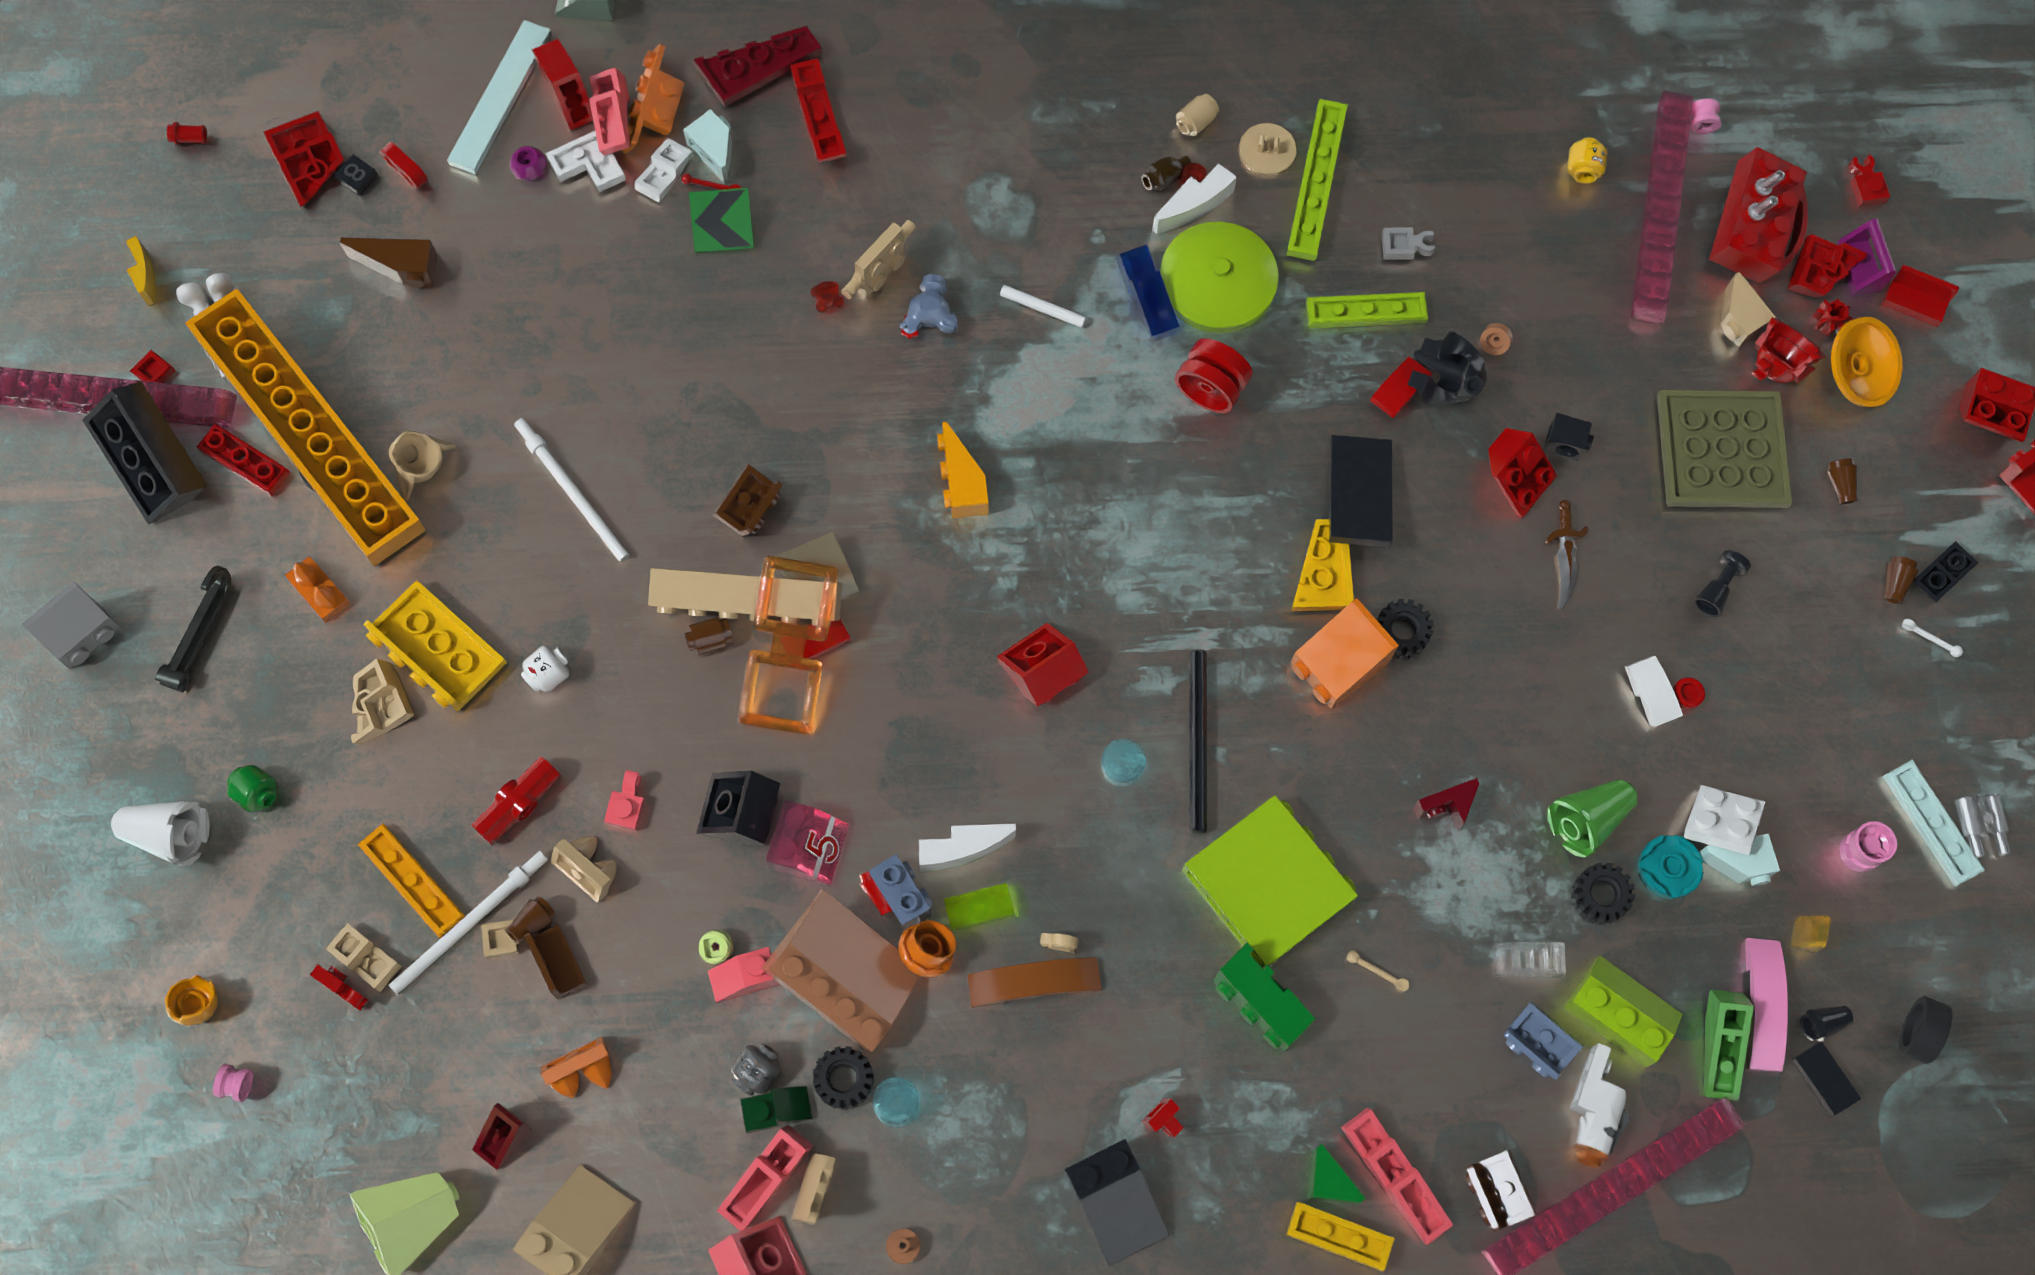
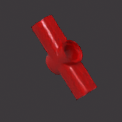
(516, 800)

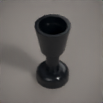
(1715, 594)

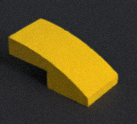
(142, 273)

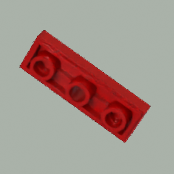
(254, 468)

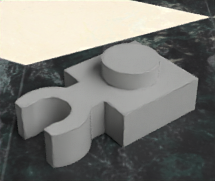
(1402, 244)

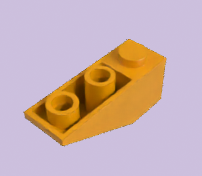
(966, 480)

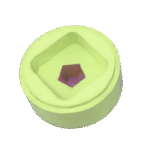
(715, 946)

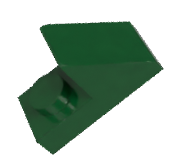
(776, 1109)

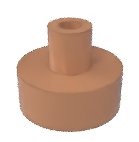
(1496, 339)
(905, 1255)

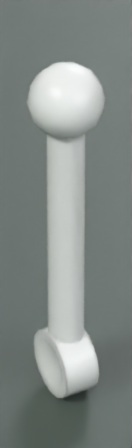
(1909, 625)

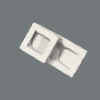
(664, 171)
(1655, 691)

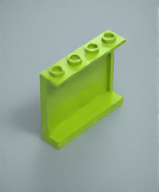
(1270, 881)

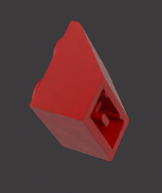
(1998, 404)

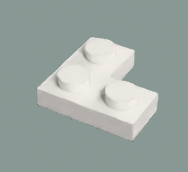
(585, 155)

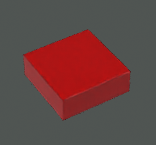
(153, 368)

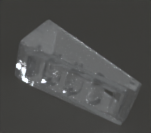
(1558, 959)

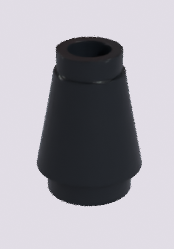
(1825, 1022)

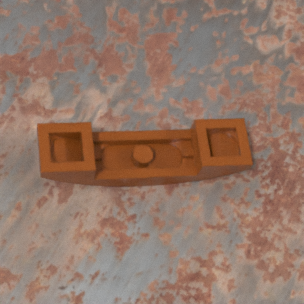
(1034, 980)

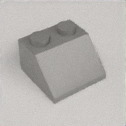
(71, 625)

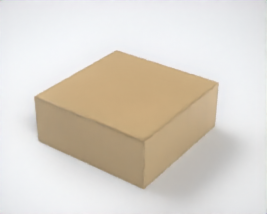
(496, 941)

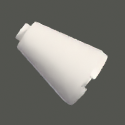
(164, 829)

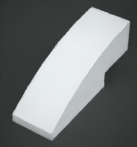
(1195, 200)
(965, 846)

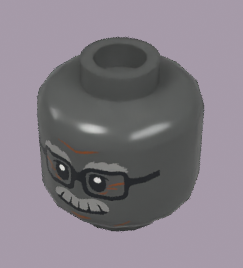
(755, 1069)

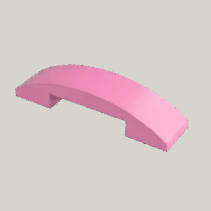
(1770, 1001)

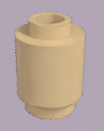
(1197, 115)

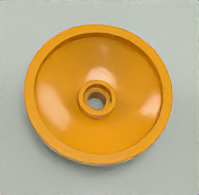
(1866, 362)

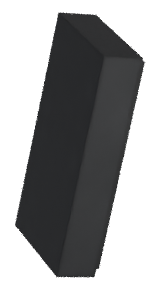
(1826, 1079)

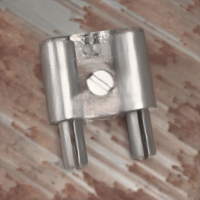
(1983, 817)

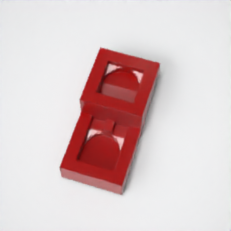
(1394, 392)

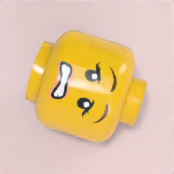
(1587, 160)

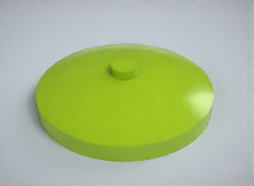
(1219, 276)

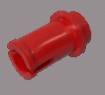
(186, 133)

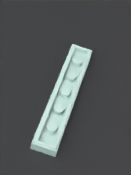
(498, 98)

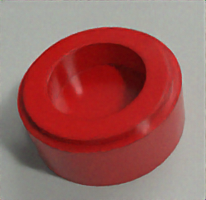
(1689, 693)

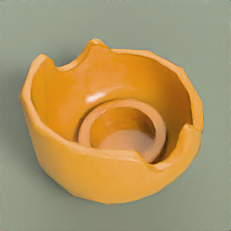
(191, 1001)

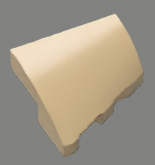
(378, 701)
(813, 1188)

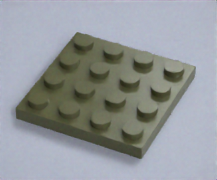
(1723, 449)

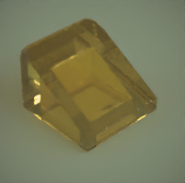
(1810, 933)

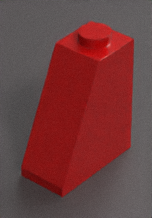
(564, 83)

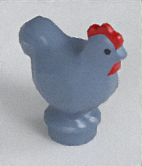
(929, 309)

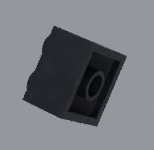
(738, 807)

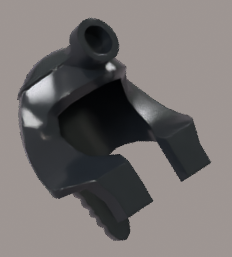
(1460, 370)

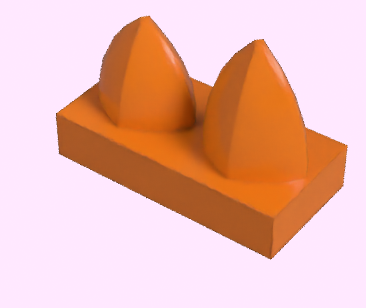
(317, 589)
(590, 1058)

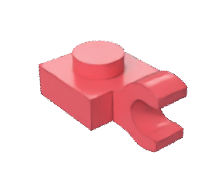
(626, 807)

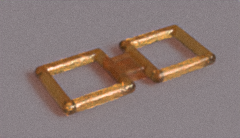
(788, 645)

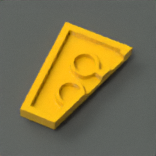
(1325, 574)

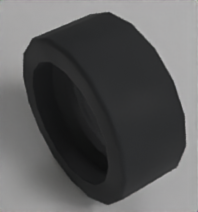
(1925, 1030)

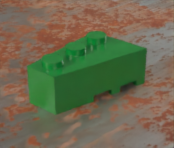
(1262, 999)

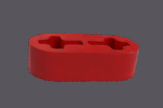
(403, 165)

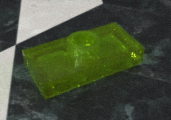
(979, 907)

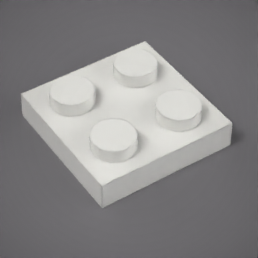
(1724, 820)

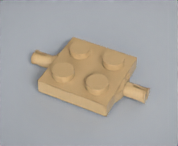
(879, 260)

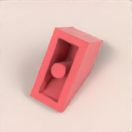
(741, 975)

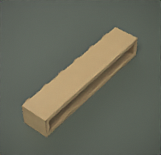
(736, 594)

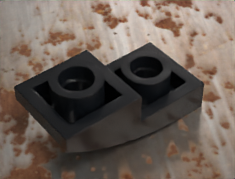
(1945, 572)

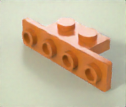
(656, 99)

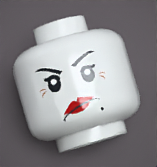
(545, 669)

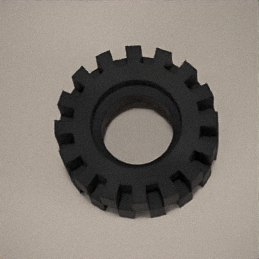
(1419, 620)
(1618, 882)
(834, 1059)

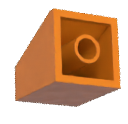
(1344, 654)

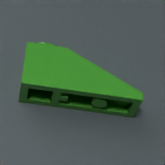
(1726, 1043)

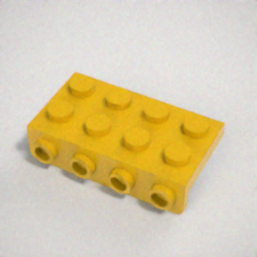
(435, 647)

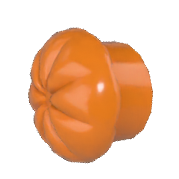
(927, 948)

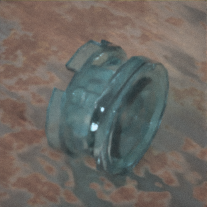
(1123, 762)
(896, 1102)

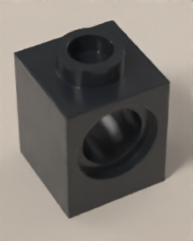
(1568, 437)

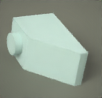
(711, 142)
(1744, 868)

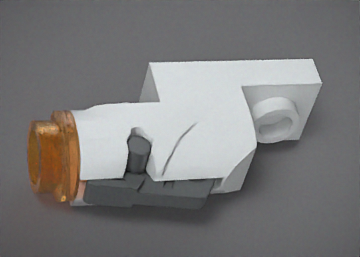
(1602, 1107)

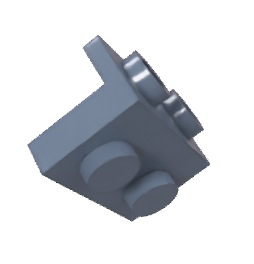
(900, 891)
(1542, 1041)

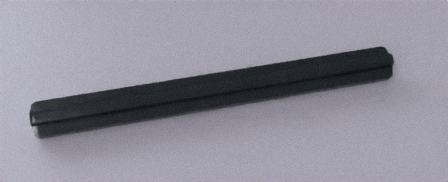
(1198, 741)

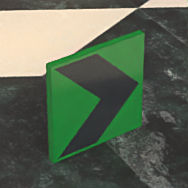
(721, 219)

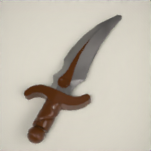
(1567, 551)

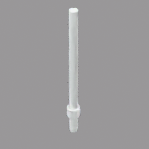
(538, 447)
(517, 878)

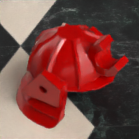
(1785, 354)

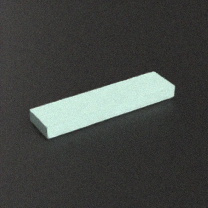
(1933, 823)

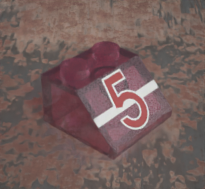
(806, 843)

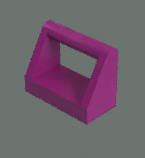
(1865, 275)

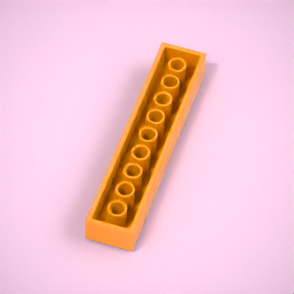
(305, 427)

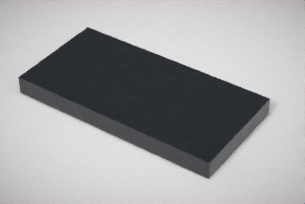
(1360, 491)

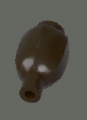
(1164, 172)

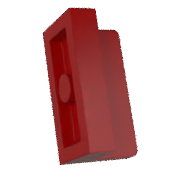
(1919, 295)

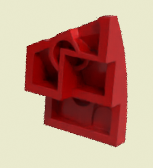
(304, 154)

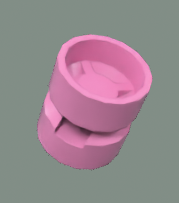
(1868, 846)

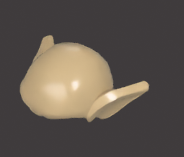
(416, 458)

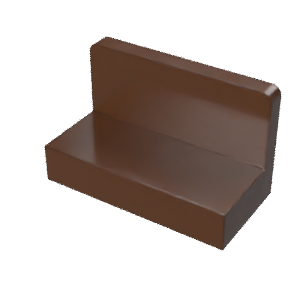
(556, 961)

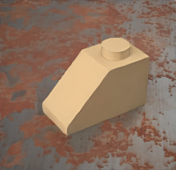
(1743, 312)

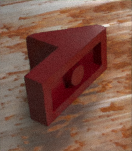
(1456, 800)

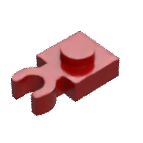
(1868, 186)
(334, 980)

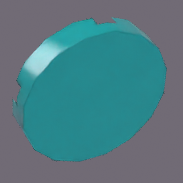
(1670, 866)

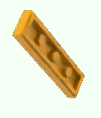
(411, 880)

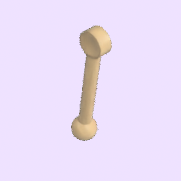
(1400, 984)

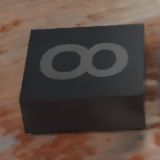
(355, 174)

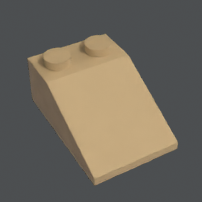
(574, 1225)

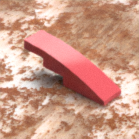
(1397, 1176)

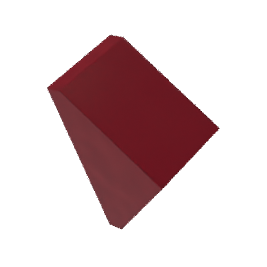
(500, 1136)

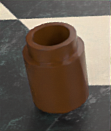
(708, 635)

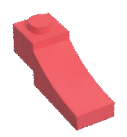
(610, 110)

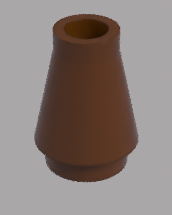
(1843, 479)
(1899, 577)
(532, 918)

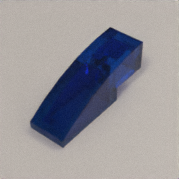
(1147, 290)

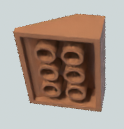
(843, 971)

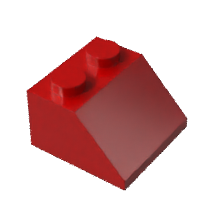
(1043, 664)

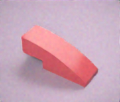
(765, 1177)

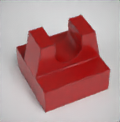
(1162, 1117)

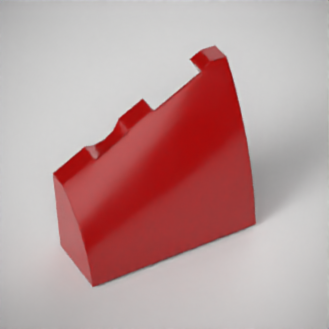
(1822, 266)

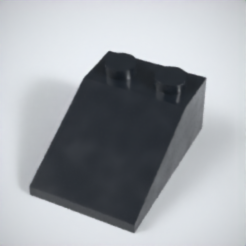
(1116, 1202)

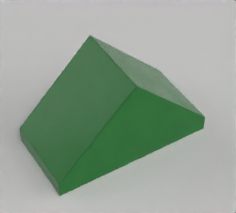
(1330, 1182)

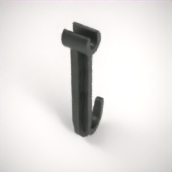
(176, 674)

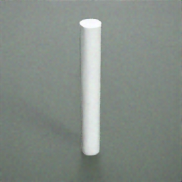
(1043, 306)

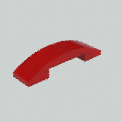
(817, 111)

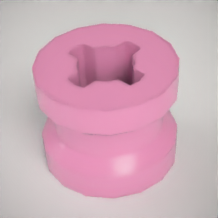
(1705, 116)
(233, 1083)

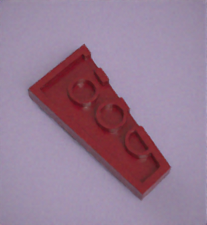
(751, 67)

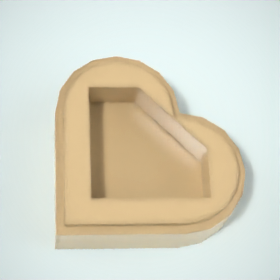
(1059, 942)

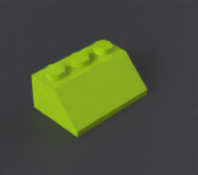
(1624, 1012)

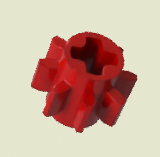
(1831, 316)

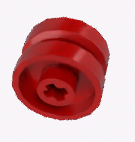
(1213, 375)

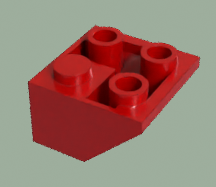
(1520, 469)

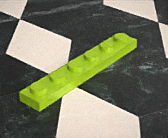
(1317, 180)

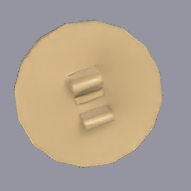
(1267, 149)

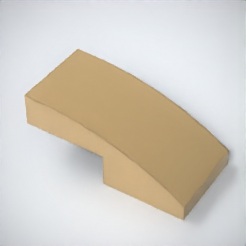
(363, 957)

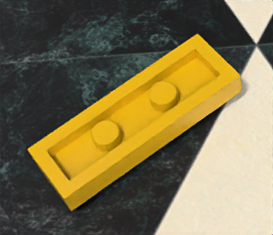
(1340, 1236)

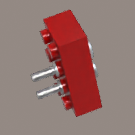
(1760, 215)

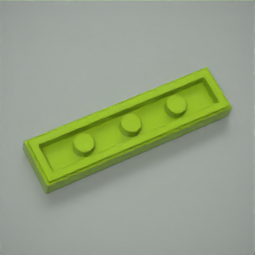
(1366, 310)

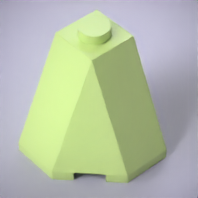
(405, 1217)

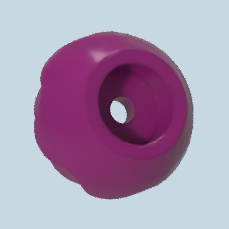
(531, 170)

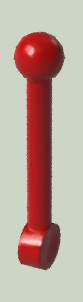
(687, 179)

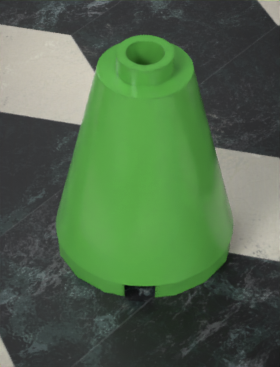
(1591, 815)

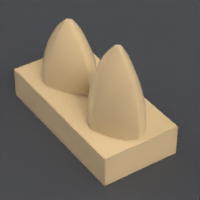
(574, 862)

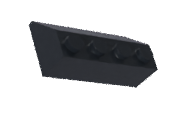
(144, 451)

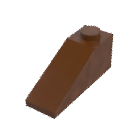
(403, 260)

